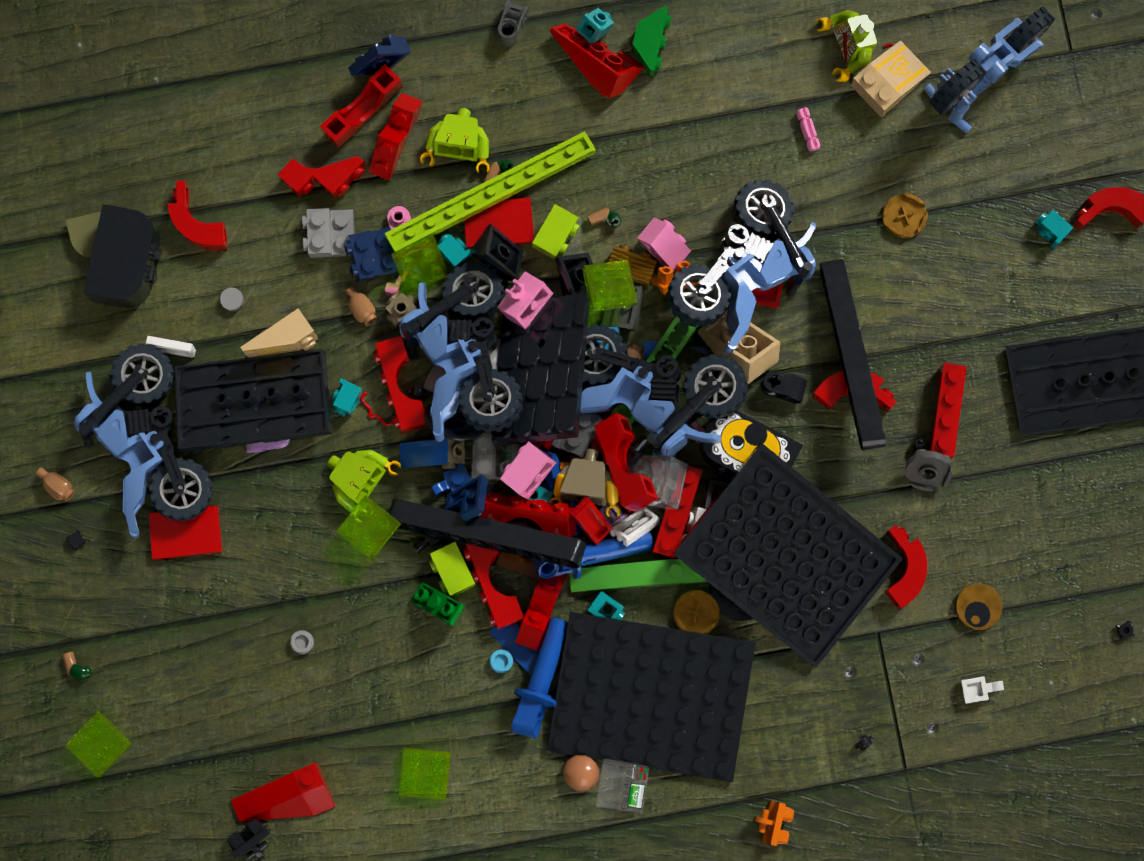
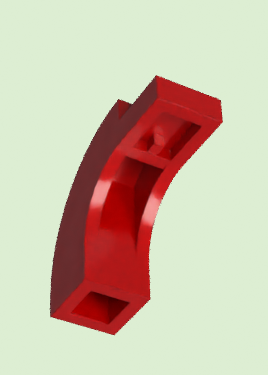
(1114, 199)
(203, 235)
(835, 387)
(914, 568)

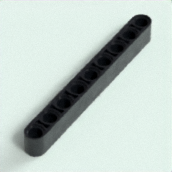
(852, 355)
(488, 534)

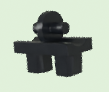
(258, 832)

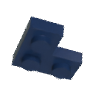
(468, 498)

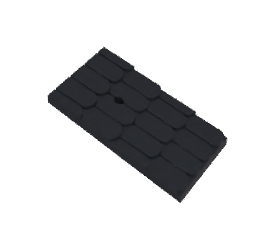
(549, 369)
(1066, 384)
(252, 400)

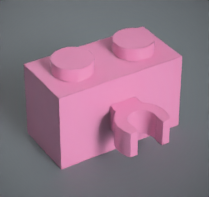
(664, 243)
(525, 300)
(527, 470)

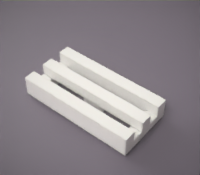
(172, 347)
(638, 527)

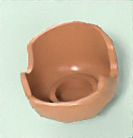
(581, 773)

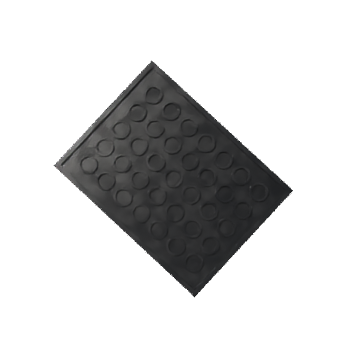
(787, 555)
(651, 696)

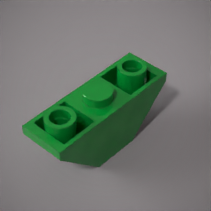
(650, 39)
(438, 604)

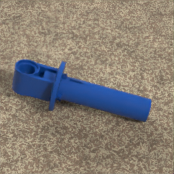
(604, 551)
(535, 698)

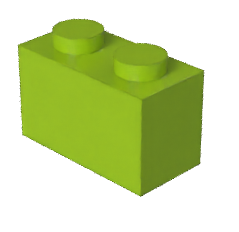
(555, 232)
(452, 569)

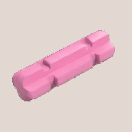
(808, 129)

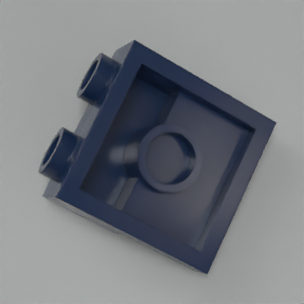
(388, 52)
(370, 255)

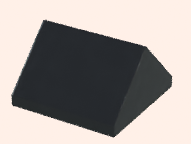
(499, 253)
(571, 272)

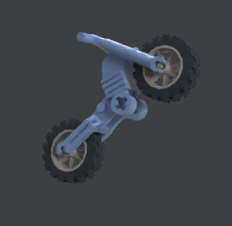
(988, 65)

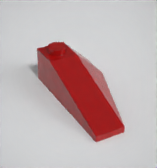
(603, 69)
(290, 796)

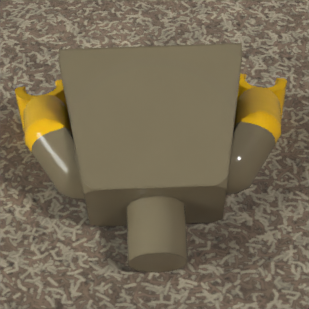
(586, 479)

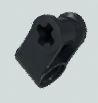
(787, 387)

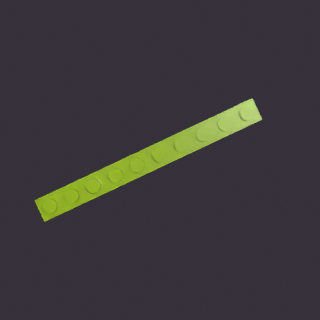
(491, 192)

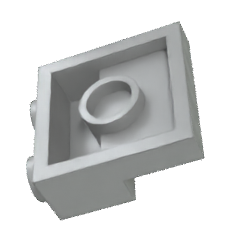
(327, 232)

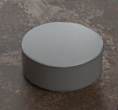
(232, 299)
(302, 642)

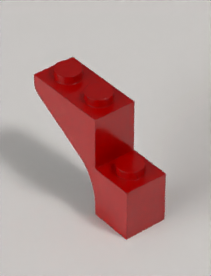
(394, 136)
(332, 178)
(540, 611)

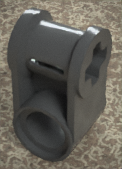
(512, 19)

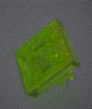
(420, 264)
(609, 285)
(368, 527)
(98, 744)
(425, 773)

